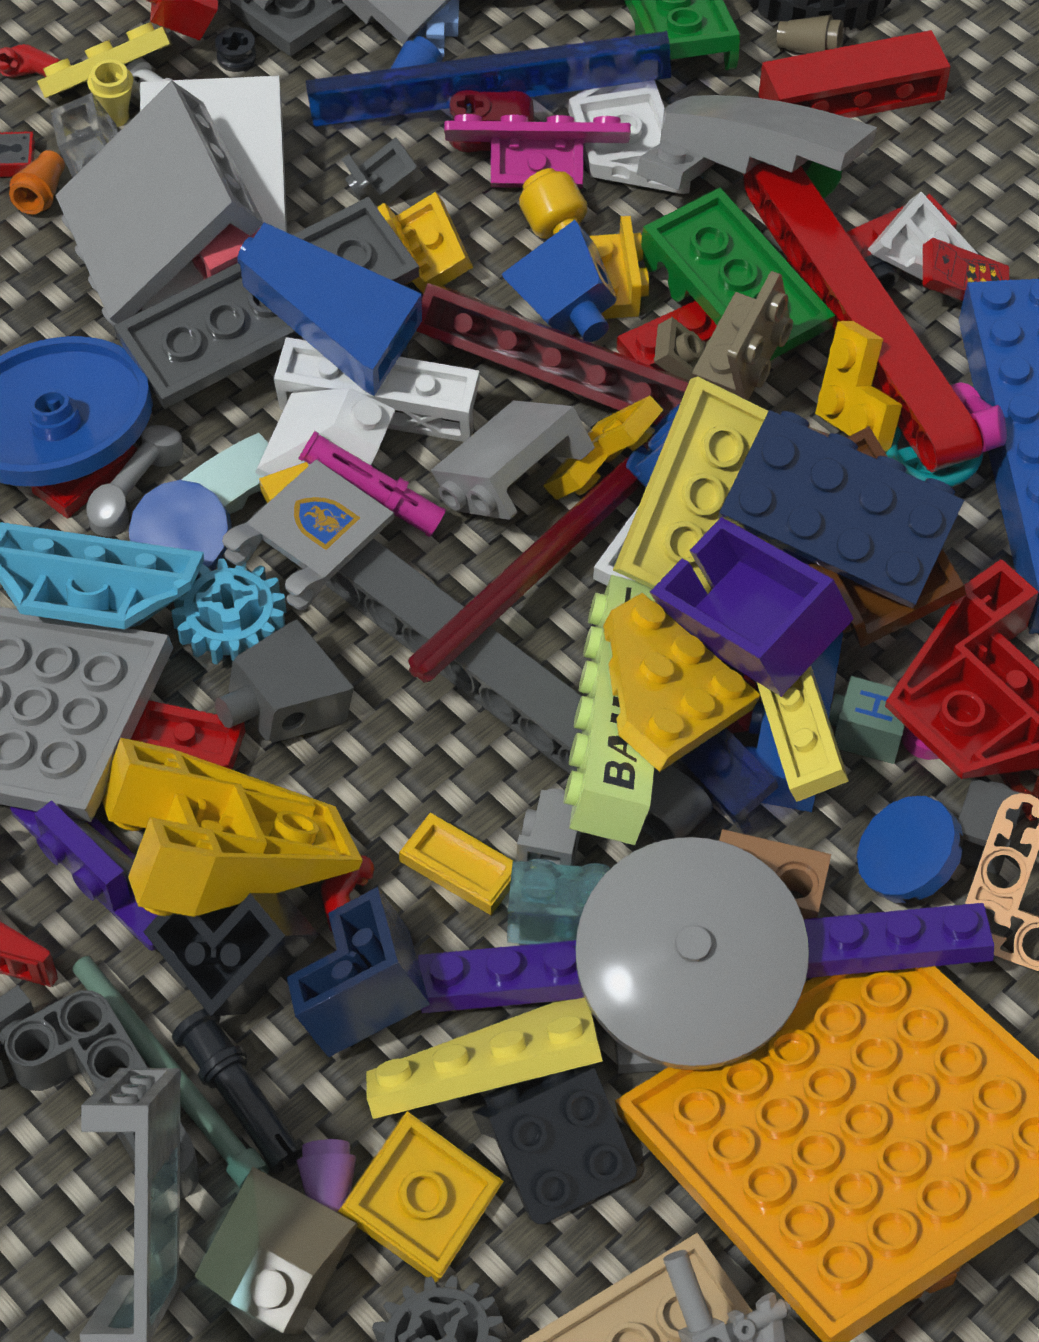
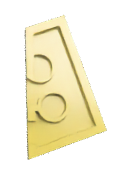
(141, 41)

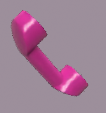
(987, 417)

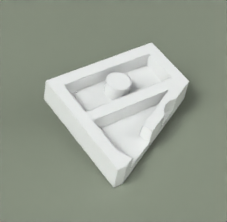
(911, 228)

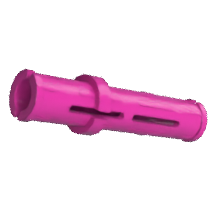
(384, 489)

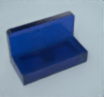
(729, 776)

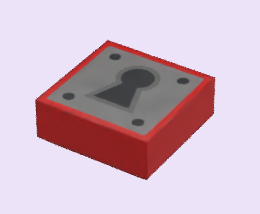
(16, 152)

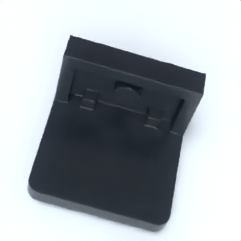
(558, 1141)

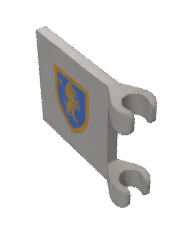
(316, 524)

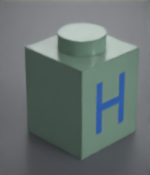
(864, 722)

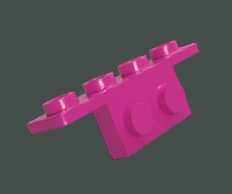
(528, 147)

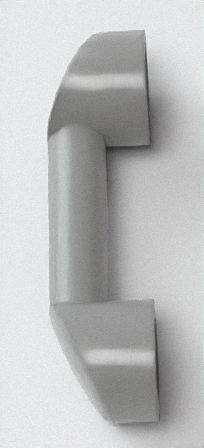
(107, 504)

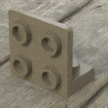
(746, 339)

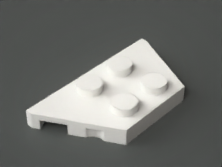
(633, 104)

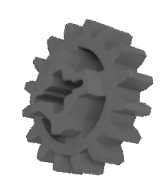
(442, 1315)

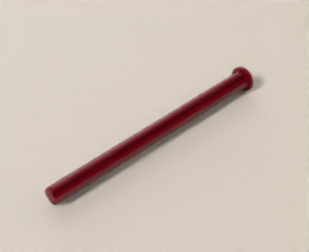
(523, 573)

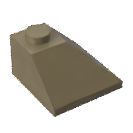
(275, 1252)

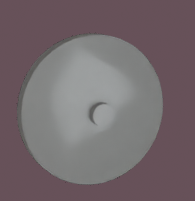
(691, 953)

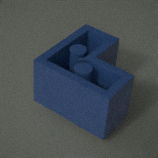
(363, 983)

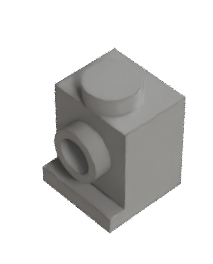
(548, 832)

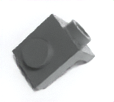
(383, 174)

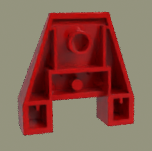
(971, 687)

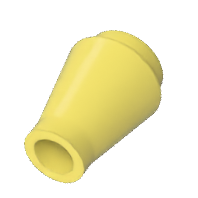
(112, 87)

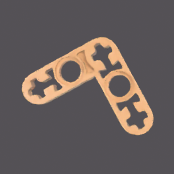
(1007, 900)

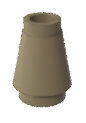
(810, 34)

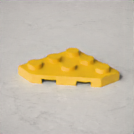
(668, 684)

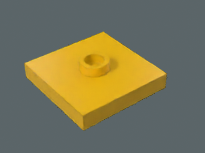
(420, 1197)

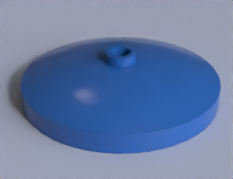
(68, 409)

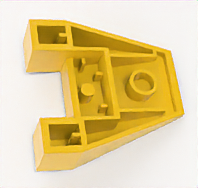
(217, 832)

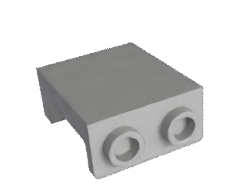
(483, 466)

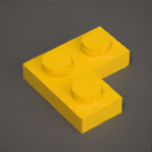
(847, 389)
(610, 437)

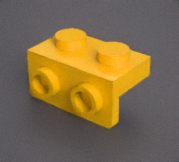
(430, 240)

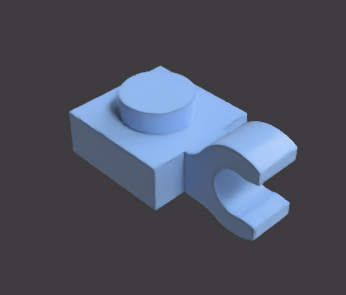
(441, 25)

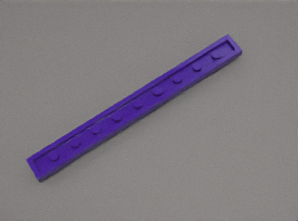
(835, 948)

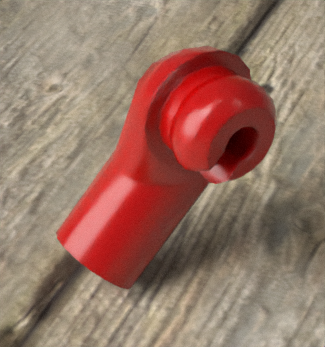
(24, 60)
(337, 890)

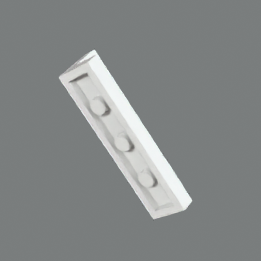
(414, 386)

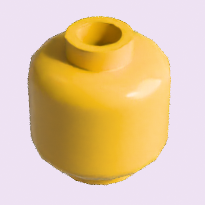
(551, 202)

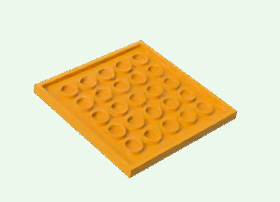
(857, 1143)

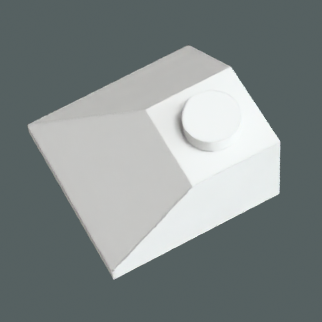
(338, 415)

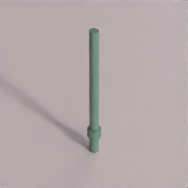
(156, 1056)

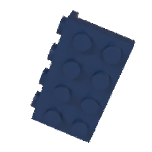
(842, 507)

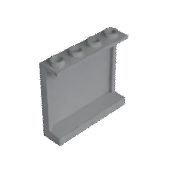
(154, 201)

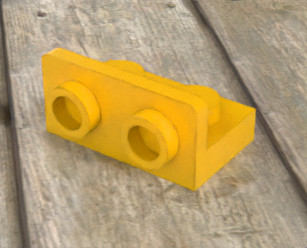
(621, 257)

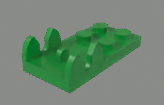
(691, 26)
(719, 252)

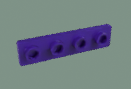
(90, 866)

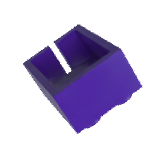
(763, 609)

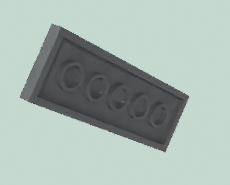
(224, 328)

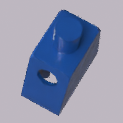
(566, 283)

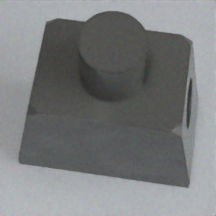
(285, 687)

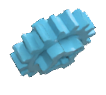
(229, 610)

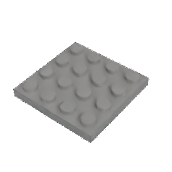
(67, 704)

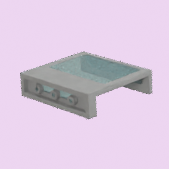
(149, 1105)

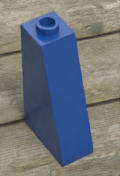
(332, 303)

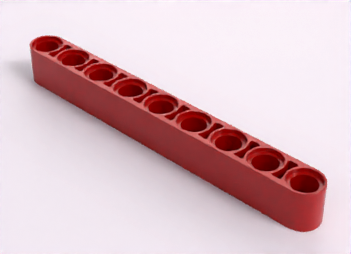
(835, 270)

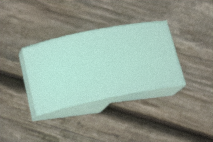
(232, 472)

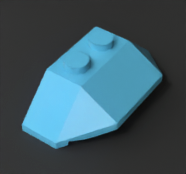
(91, 576)

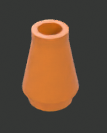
(36, 184)

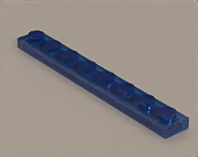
(528, 71)

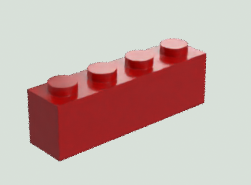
(861, 76)

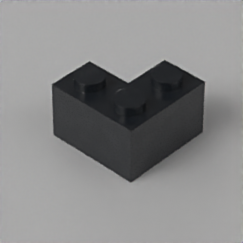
(233, 955)

